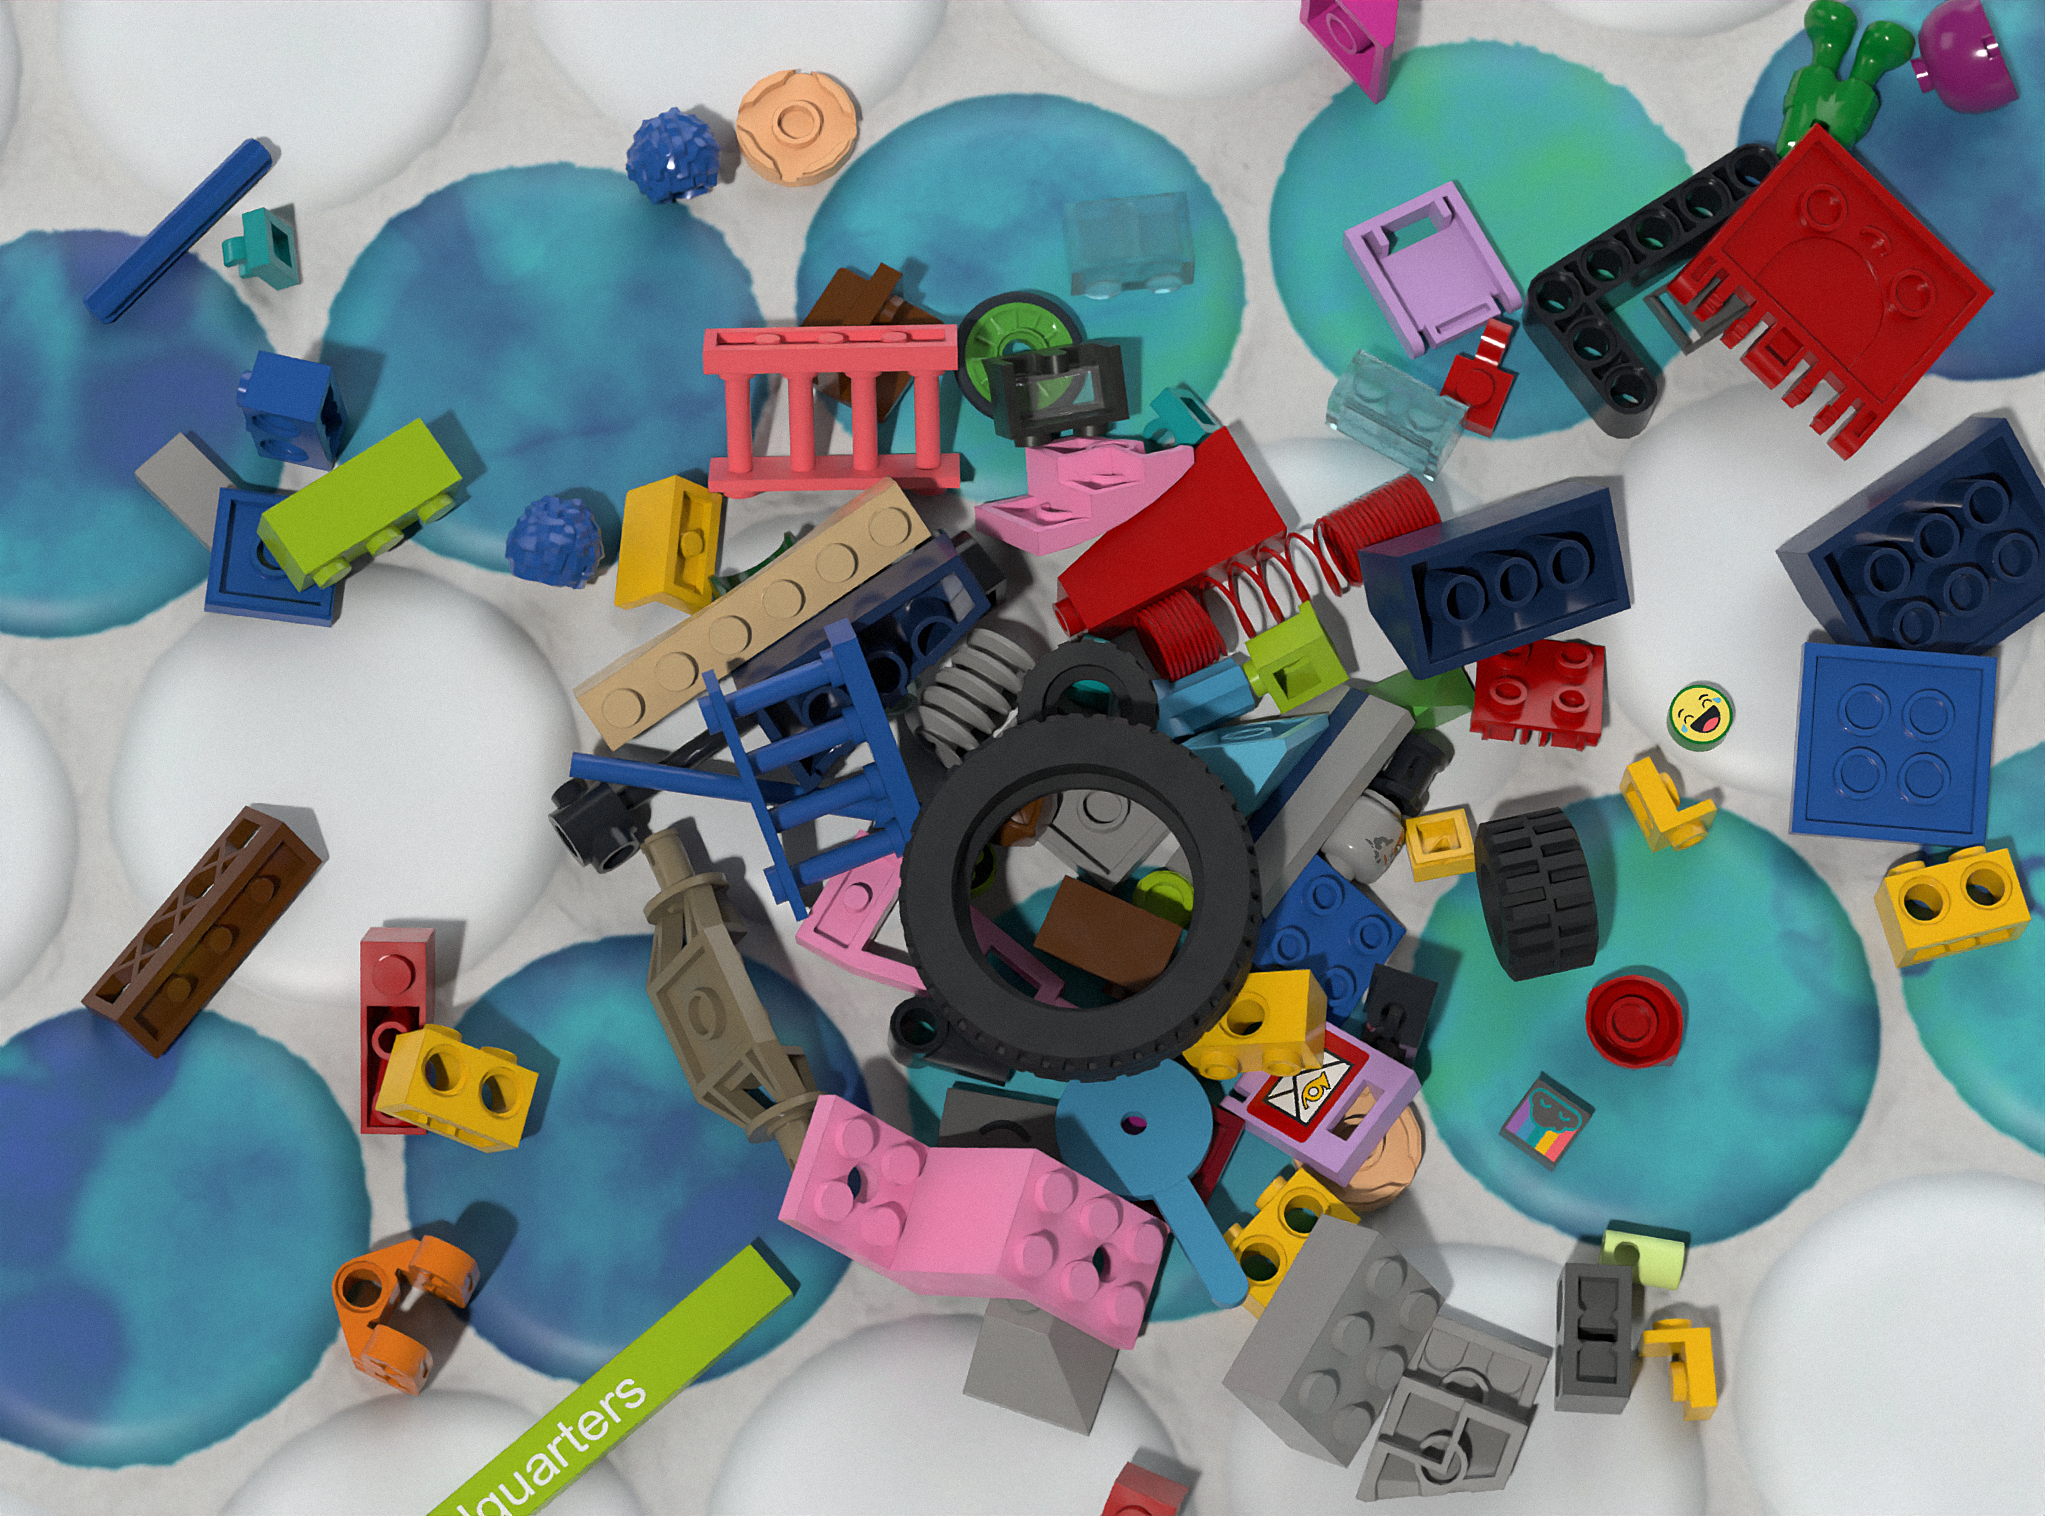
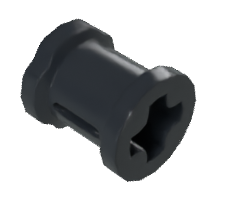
(1424, 760)

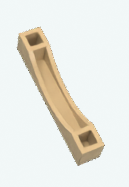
(753, 615)

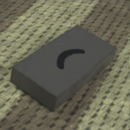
(997, 1122)

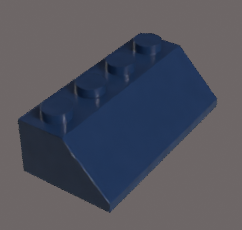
(1497, 577)

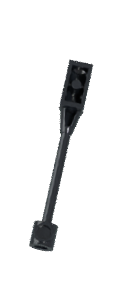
(598, 821)

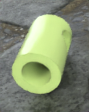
(1653, 1260)

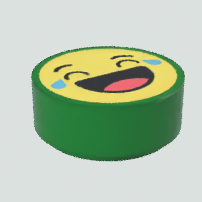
(1699, 718)

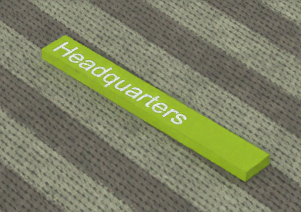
(624, 1392)

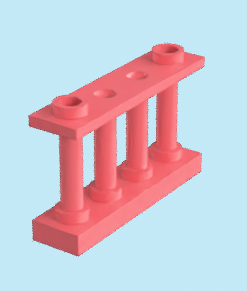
(800, 357)

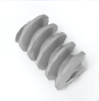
(967, 694)

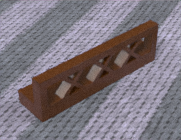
(206, 932)

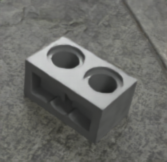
(1593, 1338)

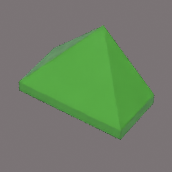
(1429, 700)

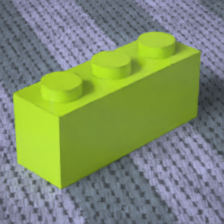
(360, 507)

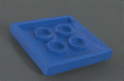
(1892, 746)

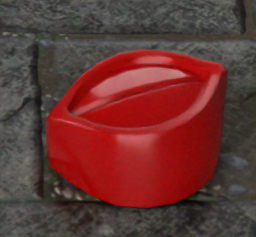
(1634, 1022)

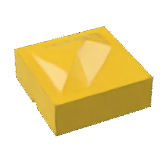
(1439, 845)

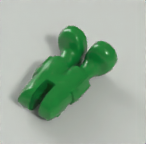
(1815, 93)

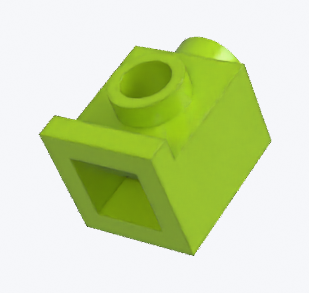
(1294, 661)

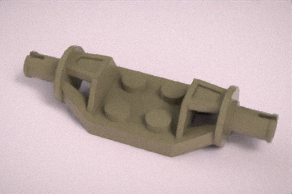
(712, 1007)

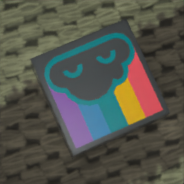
(1545, 1125)

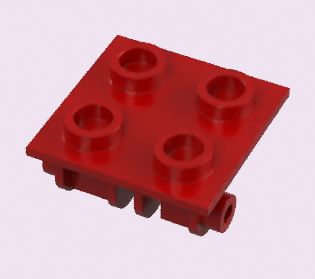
(1542, 690)

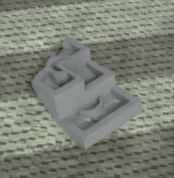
(1454, 1416)

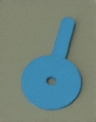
(1153, 1162)

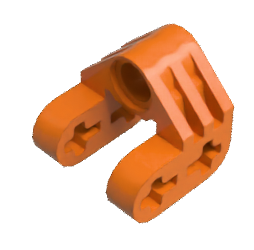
(424, 1264)

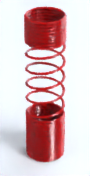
(1180, 632)

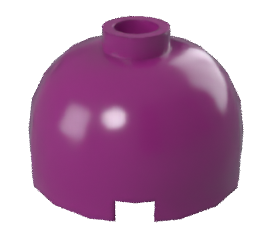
(1962, 59)

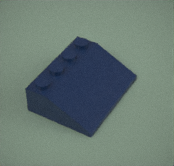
(1933, 551)

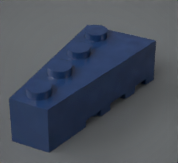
(902, 625)

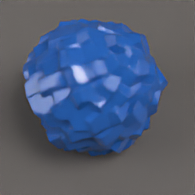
(673, 157)
(555, 543)

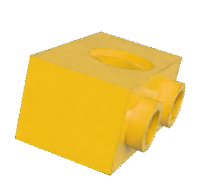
(1286, 1042)

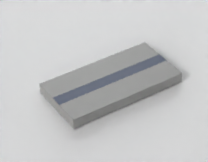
(1320, 787)

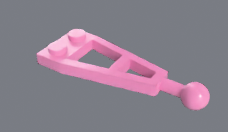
(855, 908)

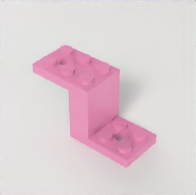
(975, 1222)

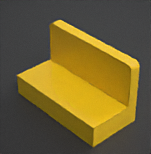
(668, 545)

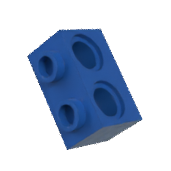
(293, 410)

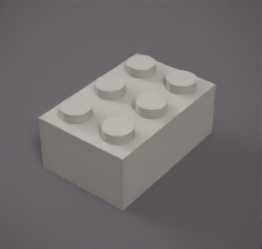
(1334, 1340)

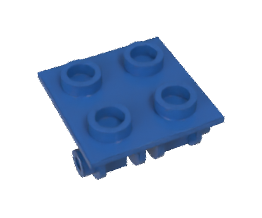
(1331, 931)

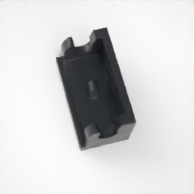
(1398, 1010)

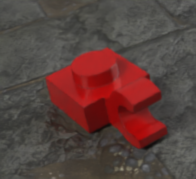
(1479, 381)

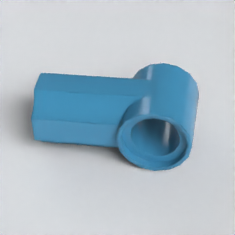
(1202, 700)

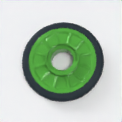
(1000, 322)

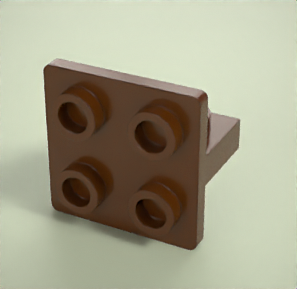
(860, 302)

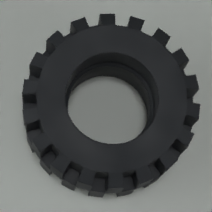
(1536, 894)

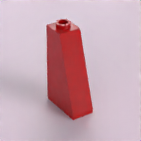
(1188, 533)

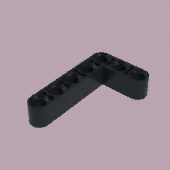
(1634, 270)

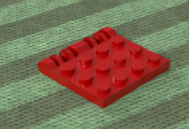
(1838, 282)

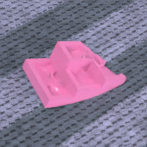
(1081, 491)

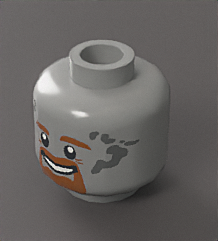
(1365, 839)

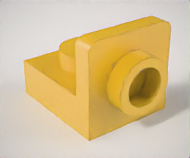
(1654, 804)
(1693, 1376)

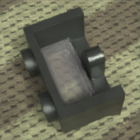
(1057, 391)

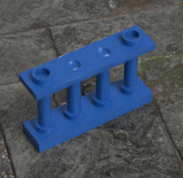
(860, 722)

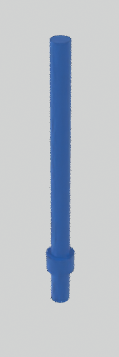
(709, 784)

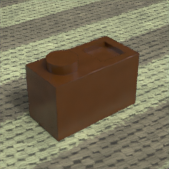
(1108, 938)

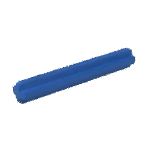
(177, 231)

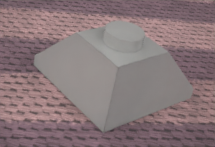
(1038, 1366)

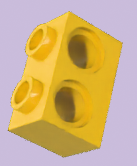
(1958, 920)
(456, 1102)
(1273, 1238)

